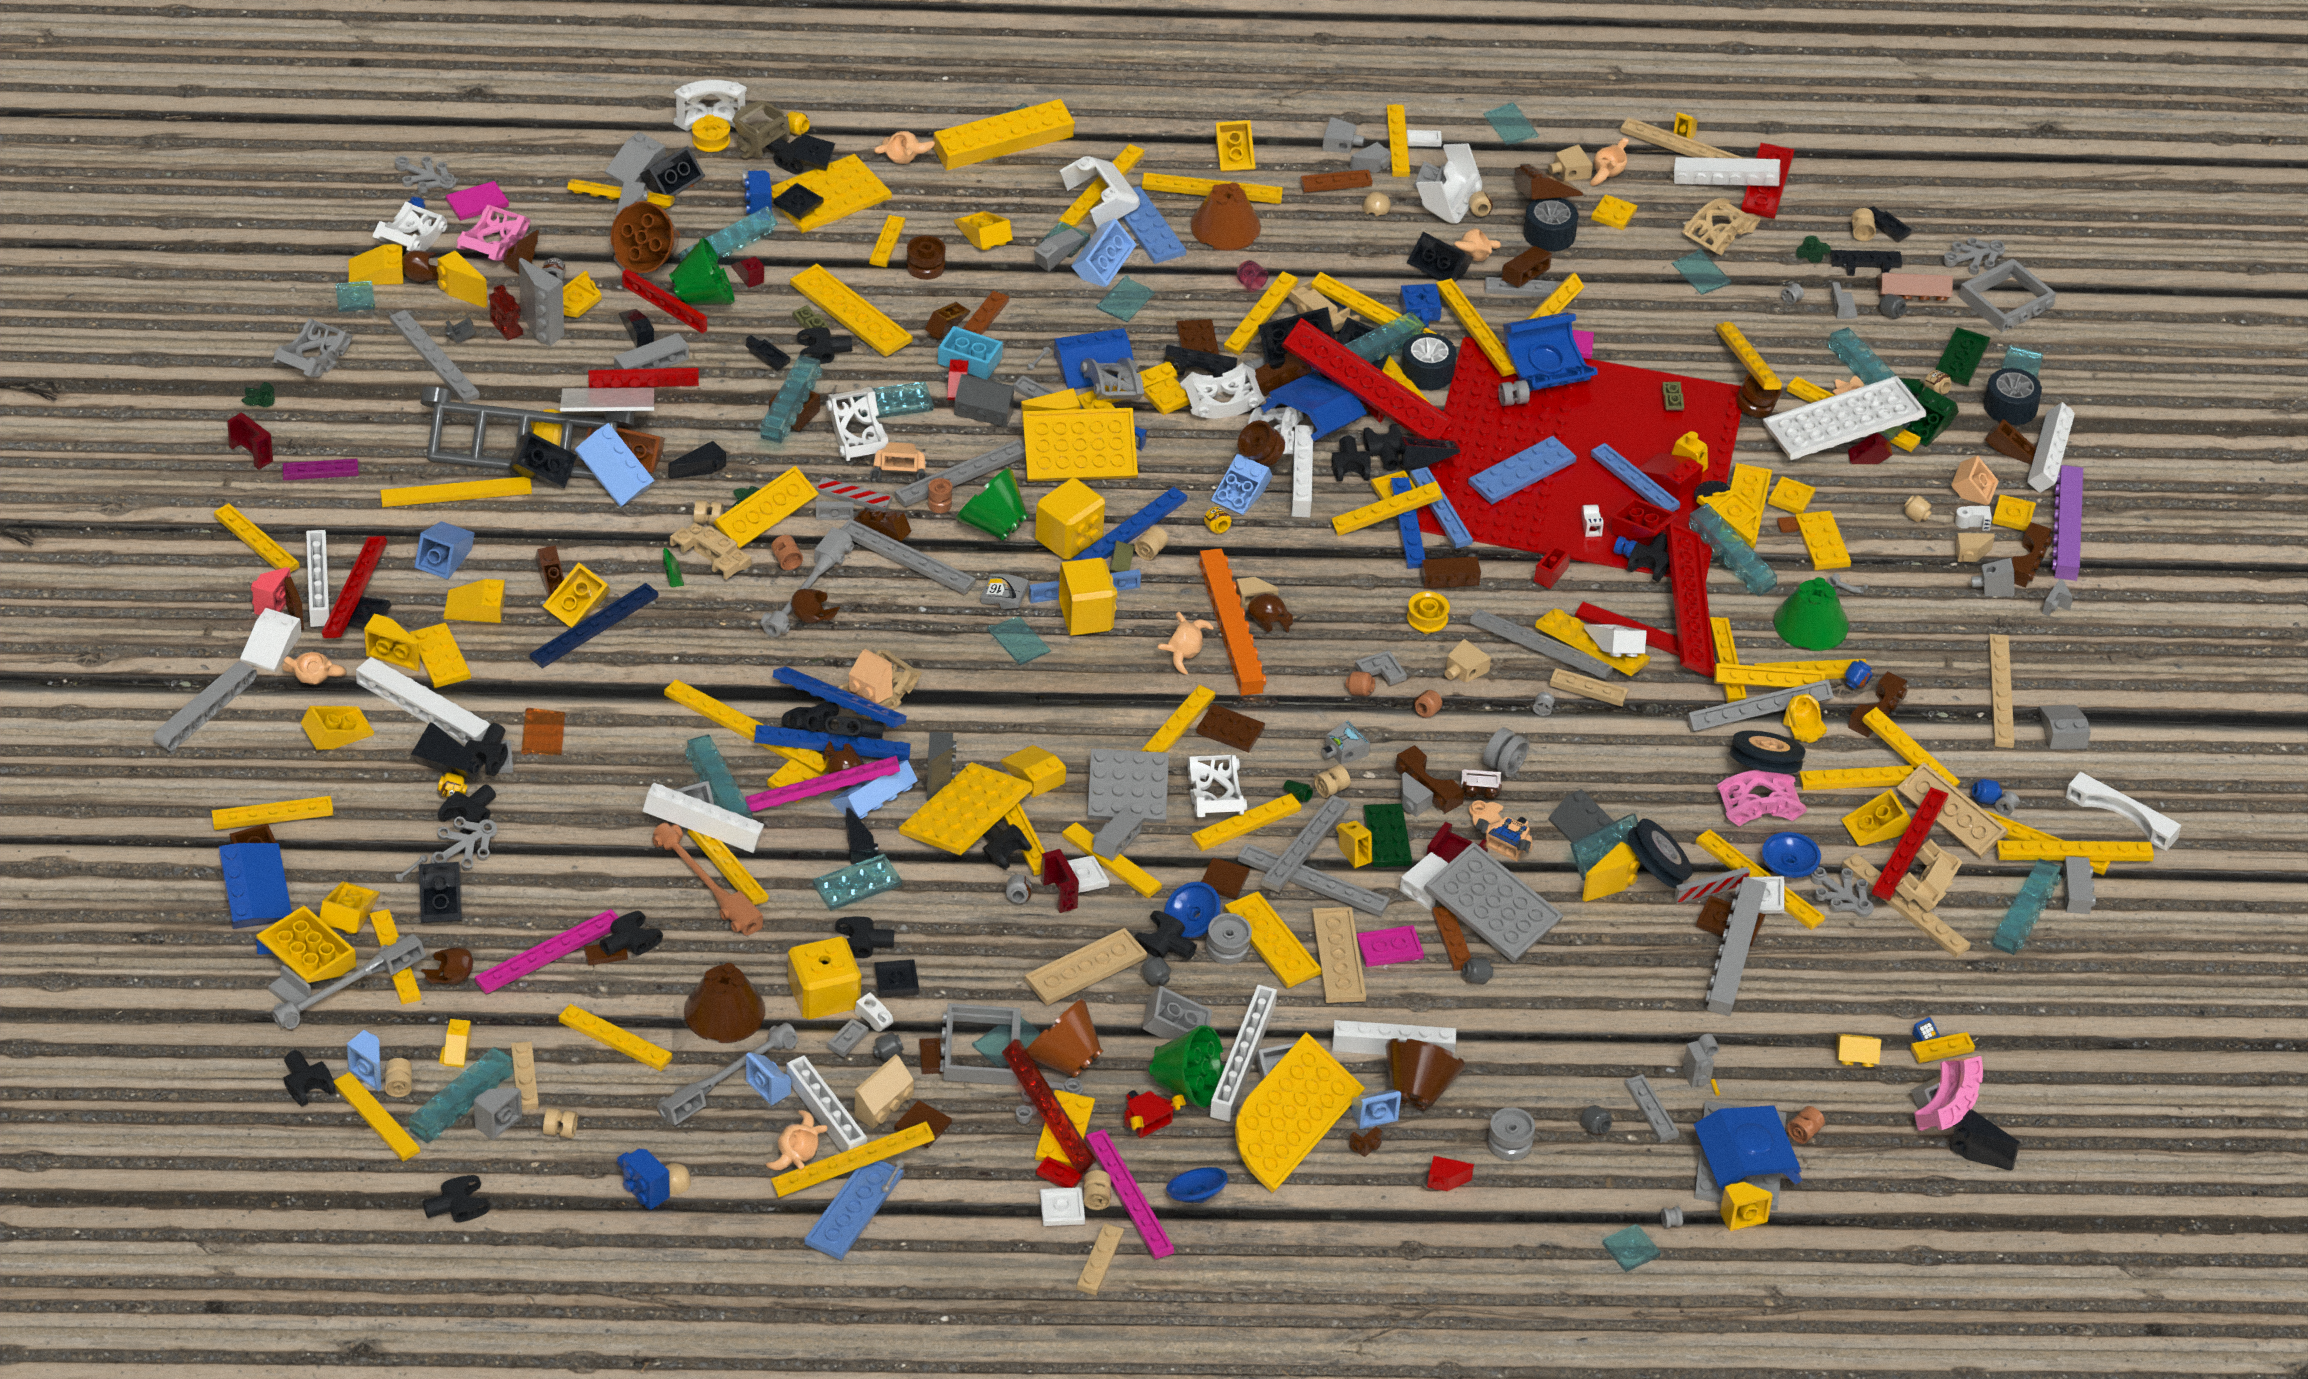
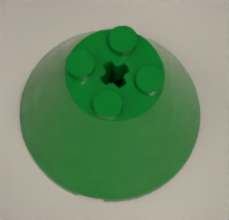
(701, 279)
(996, 508)
(1812, 617)
(1190, 1065)

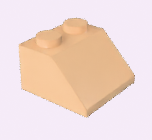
(1975, 481)
(871, 677)

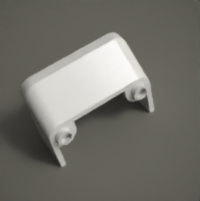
(1463, 180)
(1118, 197)

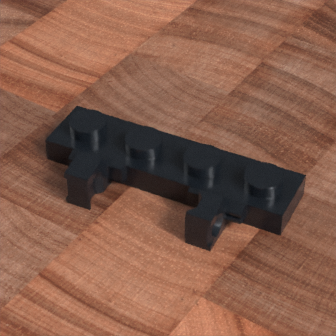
(1866, 259)
(1193, 358)

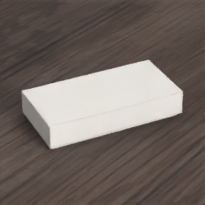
(1424, 138)

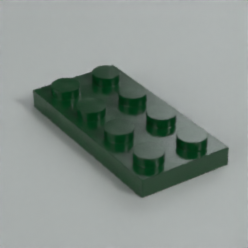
(1963, 355)
(1389, 835)

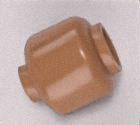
(1360, 683)
(1428, 703)

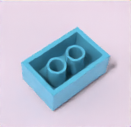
(980, 351)

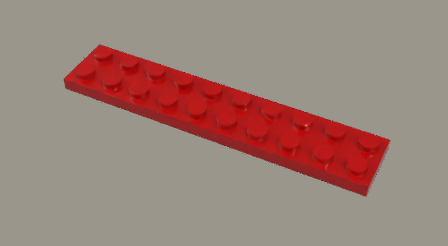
(1366, 381)
(1690, 600)

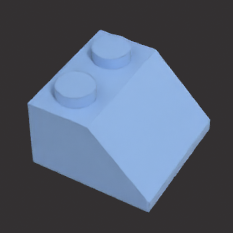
(365, 1058)
(767, 1078)
(1376, 1108)

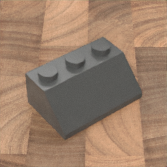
(984, 400)
(940, 762)
(1578, 816)

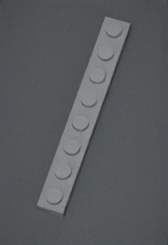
(434, 356)
(963, 471)
(908, 557)
(1541, 643)
(1755, 706)
(1305, 843)
(1318, 881)

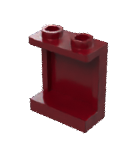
(252, 437)
(1449, 845)
(1058, 871)

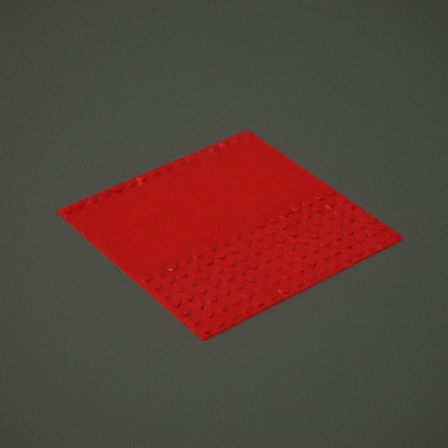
(1613, 408)

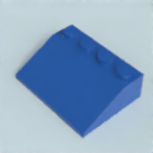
(1101, 346)
(254, 883)

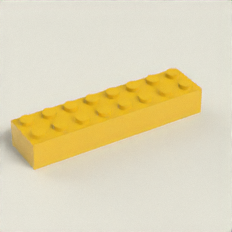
(1003, 134)

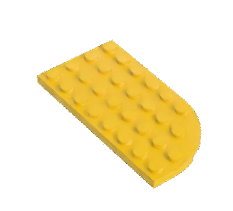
(1292, 1110)

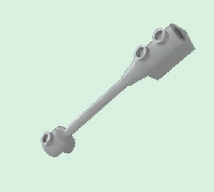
(827, 554)
(389, 958)
(691, 1098)

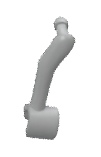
(1835, 581)

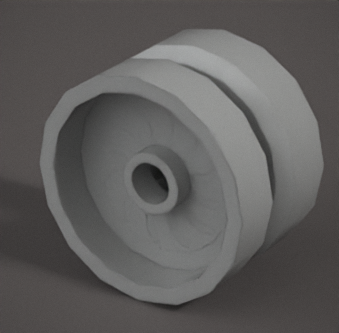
(1506, 752)
(1228, 938)
(1511, 1133)

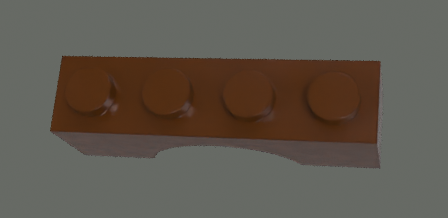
(2035, 542)
(1889, 691)
(1446, 793)

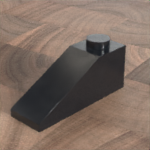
(638, 327)
(700, 461)
(859, 839)

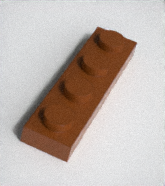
(1336, 180)
(987, 313)
(1451, 937)

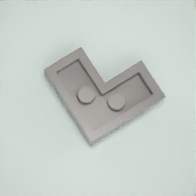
(1385, 664)

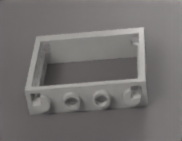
(1970, 295)
(977, 1014)

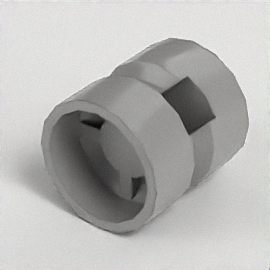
(1512, 393)

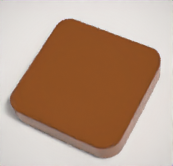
(1787, 524)

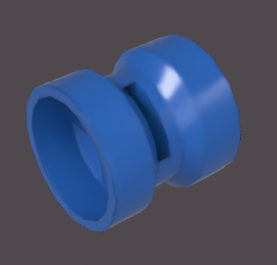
(1624, 546)

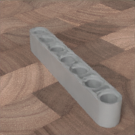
(204, 706)

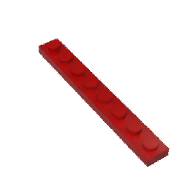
(354, 587)
(1910, 843)

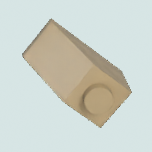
(1973, 546)
(1251, 587)

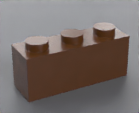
(1526, 266)
(1450, 572)

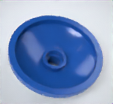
(1791, 854)
(1191, 900)
(1197, 1185)

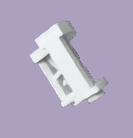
(695, 91)
(407, 216)
(1231, 382)
(865, 404)
(1287, 417)
(1206, 802)

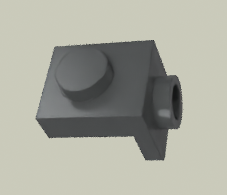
(461, 330)

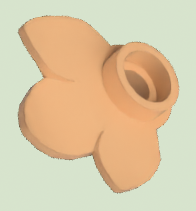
(1842, 387)
(1486, 811)

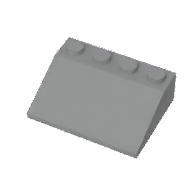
(541, 302)

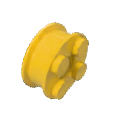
(711, 133)
(1428, 611)

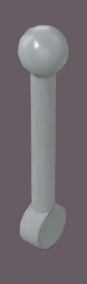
(1046, 350)
(400, 877)
(899, 1165)

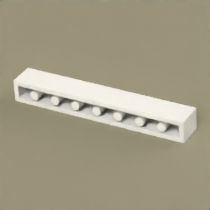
(420, 701)
(1243, 1053)

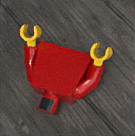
(1149, 1112)

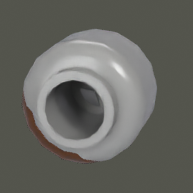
(555, 267)
(1018, 889)

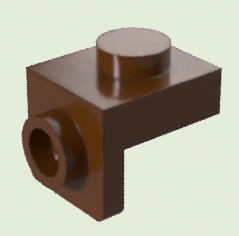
(1366, 1144)

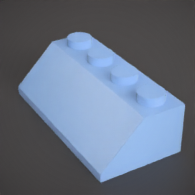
(1104, 254)
(614, 465)
(871, 794)

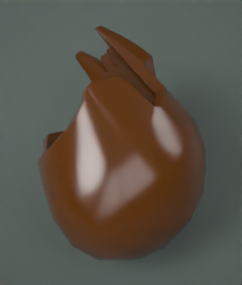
(417, 266)
(807, 606)
(1265, 610)
(841, 759)
(455, 965)

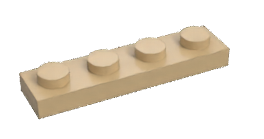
(1589, 687)
(525, 1074)
(1100, 1259)

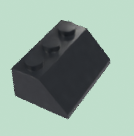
(673, 173)
(1439, 258)

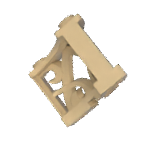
(1721, 240)
(904, 681)

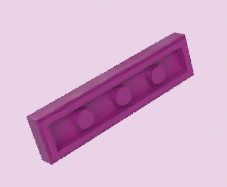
(320, 469)

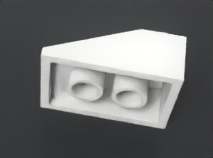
(271, 639)
(1618, 639)

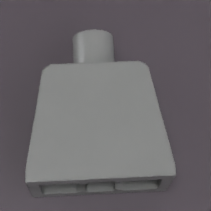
(1341, 137)
(1996, 578)

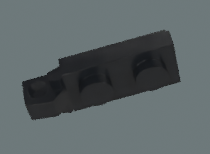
(1890, 224)
(767, 352)

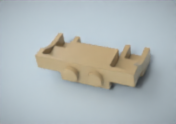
(1309, 299)
(714, 547)
(1934, 879)

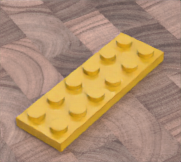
(1753, 485)
(766, 507)
(1572, 632)
(1275, 941)

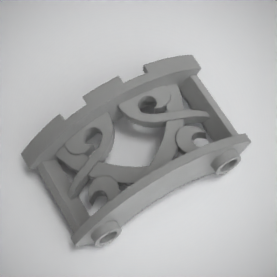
(306, 340)
(1102, 375)

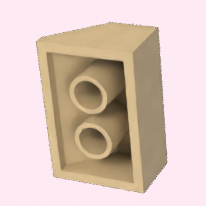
(883, 1092)

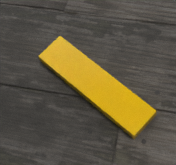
(887, 241)

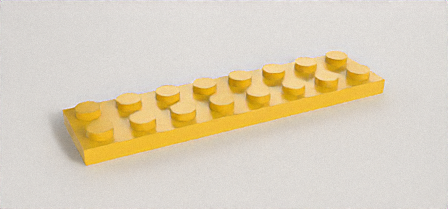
(851, 310)

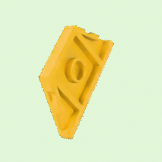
(580, 295)
(1735, 511)

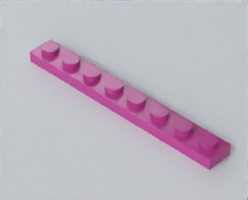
(823, 783)
(546, 952)
(1130, 1194)

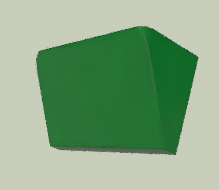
(672, 569)

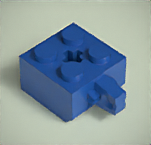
(759, 191)
(1422, 301)
(645, 1177)

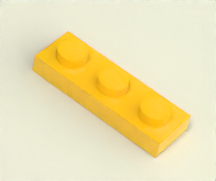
(1942, 1047)

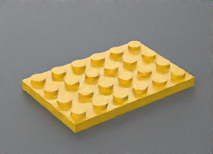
(845, 189)
(1080, 444)
(965, 808)

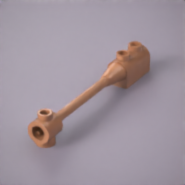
(736, 907)

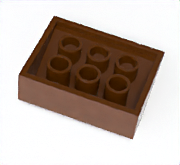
(1542, 185)

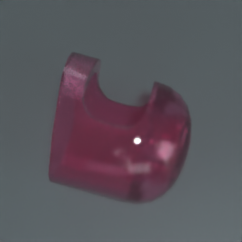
(1252, 275)

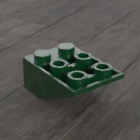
(1939, 416)

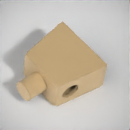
(1571, 164)
(1466, 662)

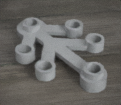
(445, 181)
(1994, 248)
(466, 841)
(1861, 906)
(1025, 1113)

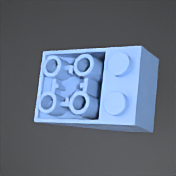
(1242, 484)

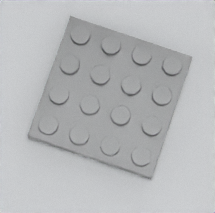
(1128, 781)

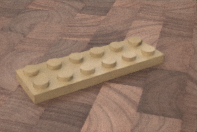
(1959, 815)
(1338, 954)
(1085, 966)

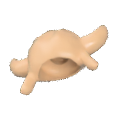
(903, 147)
(1609, 162)
(1477, 244)
(1185, 641)
(312, 668)
(798, 1143)

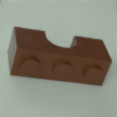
(1271, 379)

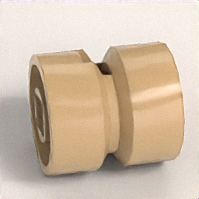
(1863, 224)
(702, 510)
(1151, 543)
(1332, 780)
(398, 1077)
(553, 1121)
(1097, 1190)

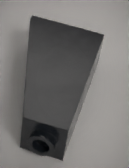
(444, 753)

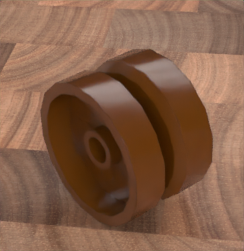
(926, 257)
(1755, 399)
(1261, 443)

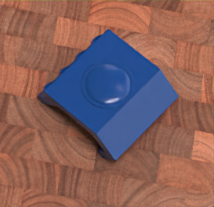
(1546, 351)
(1323, 400)
(1747, 1144)

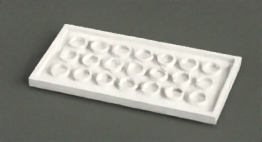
(1844, 417)

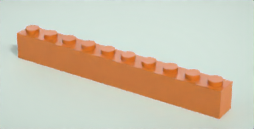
(1232, 622)

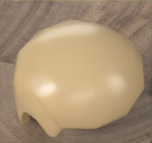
(1376, 203)
(678, 1178)

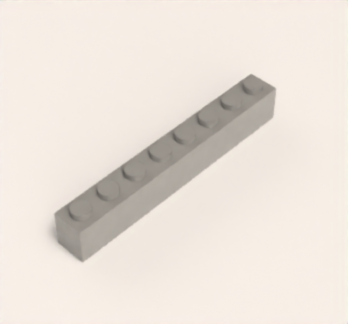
(1736, 946)

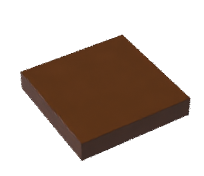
(293, 600)
(1226, 877)
(921, 1113)

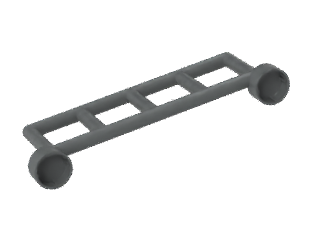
(441, 402)

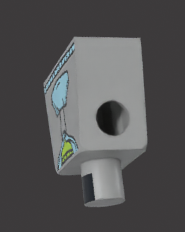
(1345, 744)

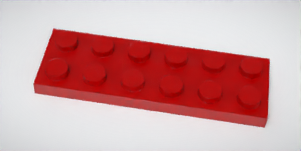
(1766, 199)

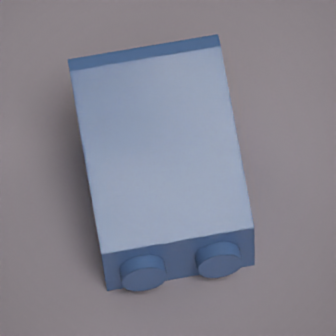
(443, 549)

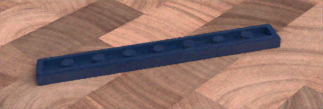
(594, 625)

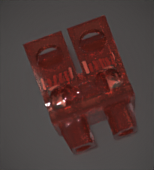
(505, 313)

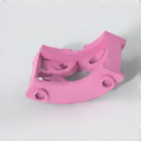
(496, 250)
(1752, 806)
(1954, 1095)

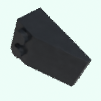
(1423, 452)
(542, 460)
(440, 892)
(1984, 1142)

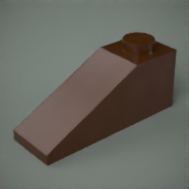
(945, 318)
(2010, 442)

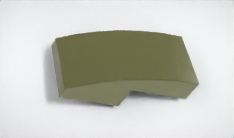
(808, 319)
(1672, 396)
(1121, 557)

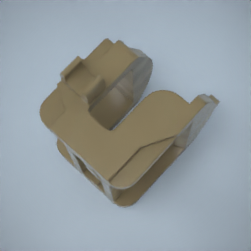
(761, 133)

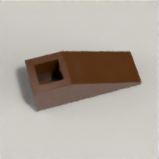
(522, 249)
(887, 523)
(549, 568)

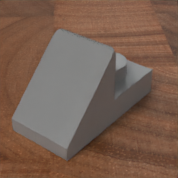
(2059, 596)

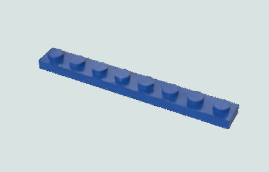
(1135, 525)
(836, 695)
(818, 741)

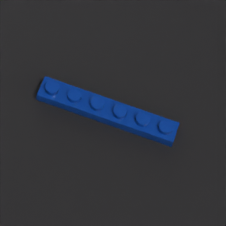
(1408, 527)

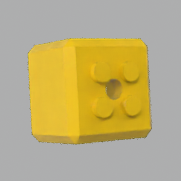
(1070, 519)
(1087, 596)
(824, 977)

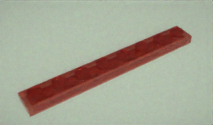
(1048, 1106)

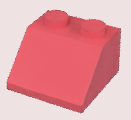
(270, 590)

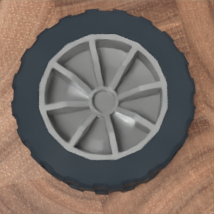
(1551, 223)
(2012, 396)

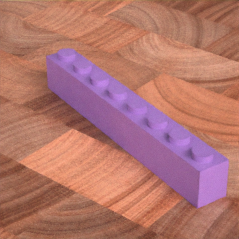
(2068, 523)

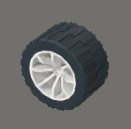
(1429, 361)

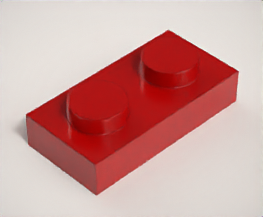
(1058, 1173)

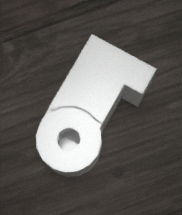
(1974, 517)
(1590, 518)
(873, 1012)

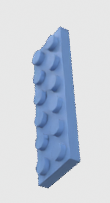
(1153, 231)
(1522, 470)
(852, 1209)

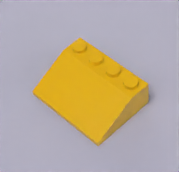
(309, 946)

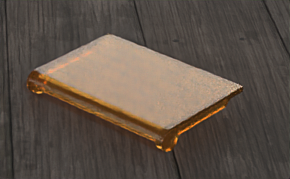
(543, 732)

